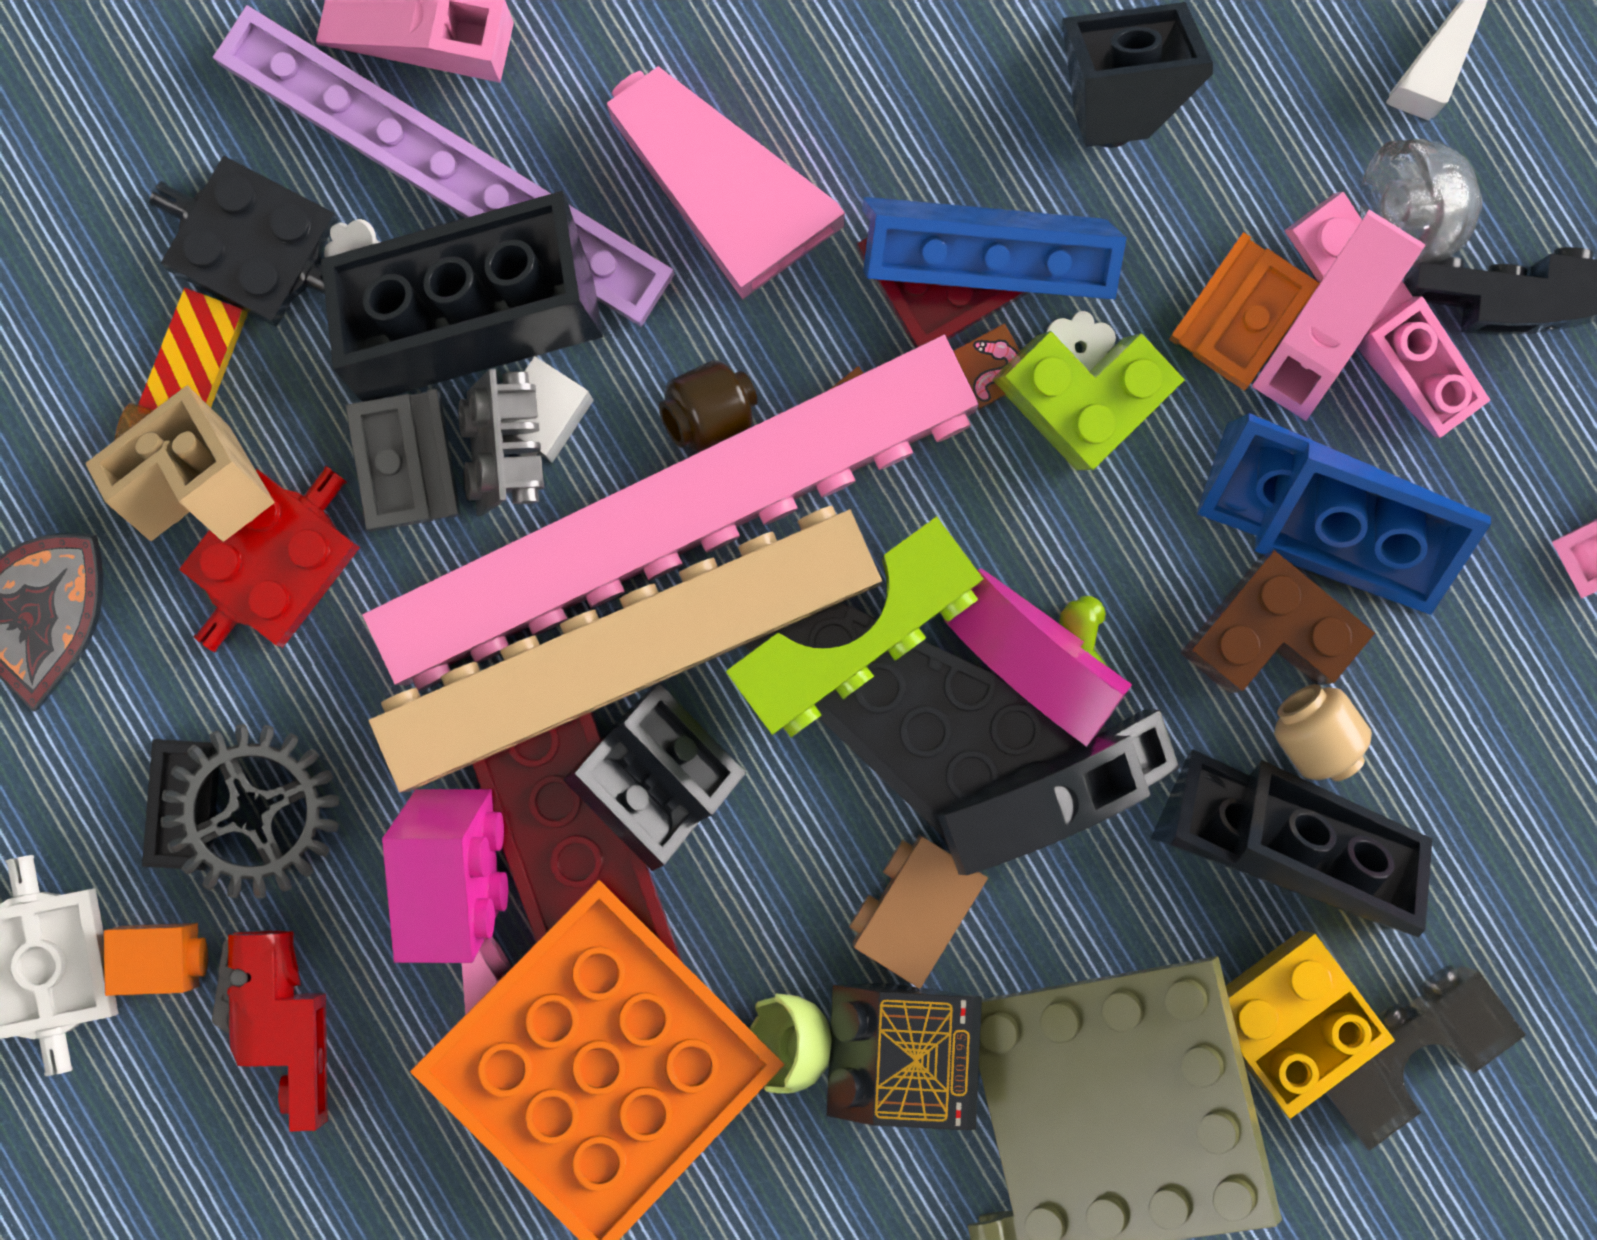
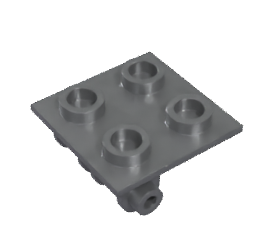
(480, 418)

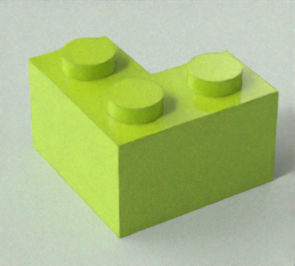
(1082, 409)

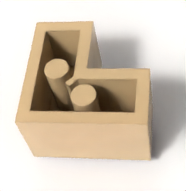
(179, 464)

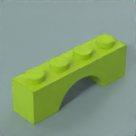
(923, 578)

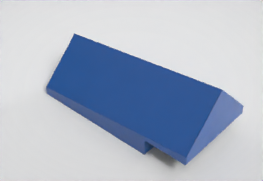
(1339, 514)

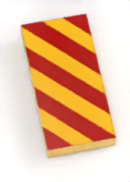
(194, 349)

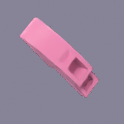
(1406, 338)

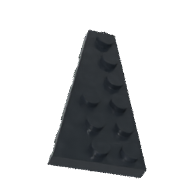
(929, 718)

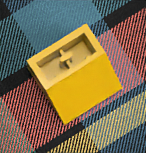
(1302, 1023)

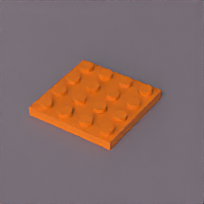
(597, 1068)

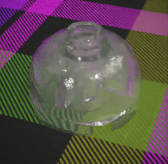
(1426, 194)

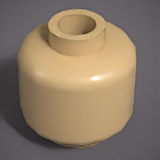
(1322, 733)

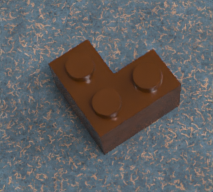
(1281, 613)

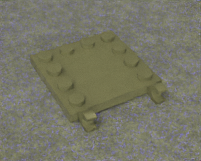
(1123, 1110)

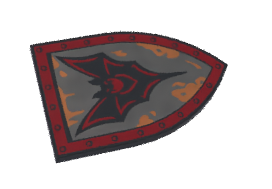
(47, 611)

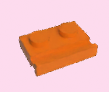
(1244, 311)

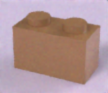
(916, 910)

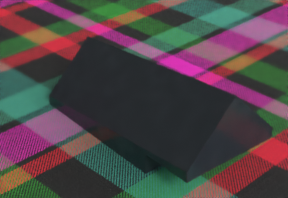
(1300, 840)

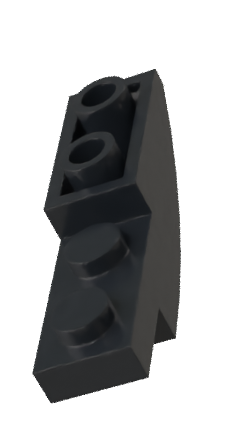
(1508, 301)
(1059, 796)

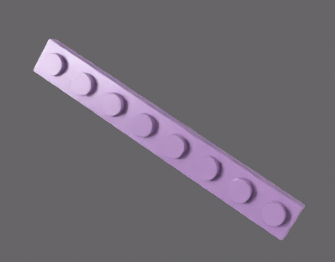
(422, 150)

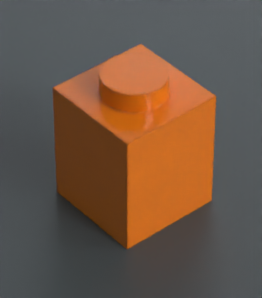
(153, 959)

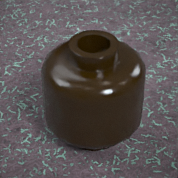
(707, 405)

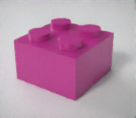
(444, 875)

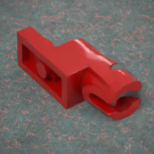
(272, 1023)

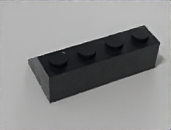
(459, 298)

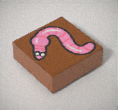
(983, 360)

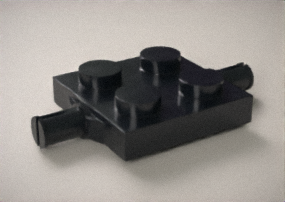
(247, 240)

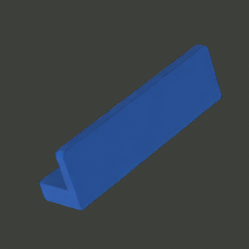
(992, 248)

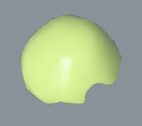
(797, 1036)

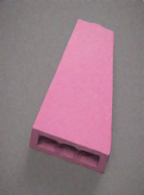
(727, 187)

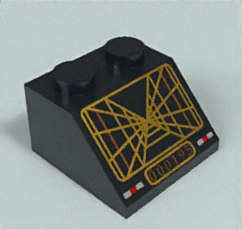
(904, 1056)

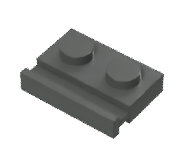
(403, 460)

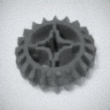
(228, 762)

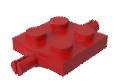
(272, 566)

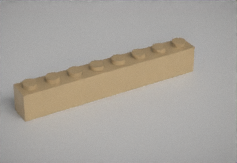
(625, 650)

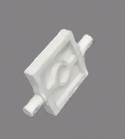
(50, 964)

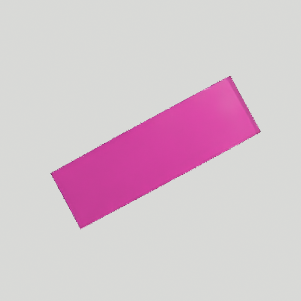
(1039, 659)

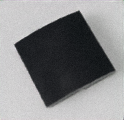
(655, 776)

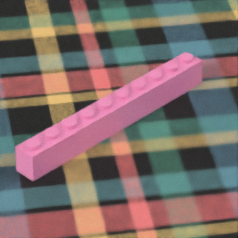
(672, 513)

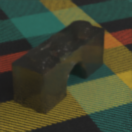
(1454, 1011)

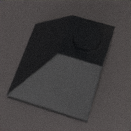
(1132, 70)

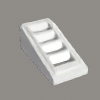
(1434, 72)

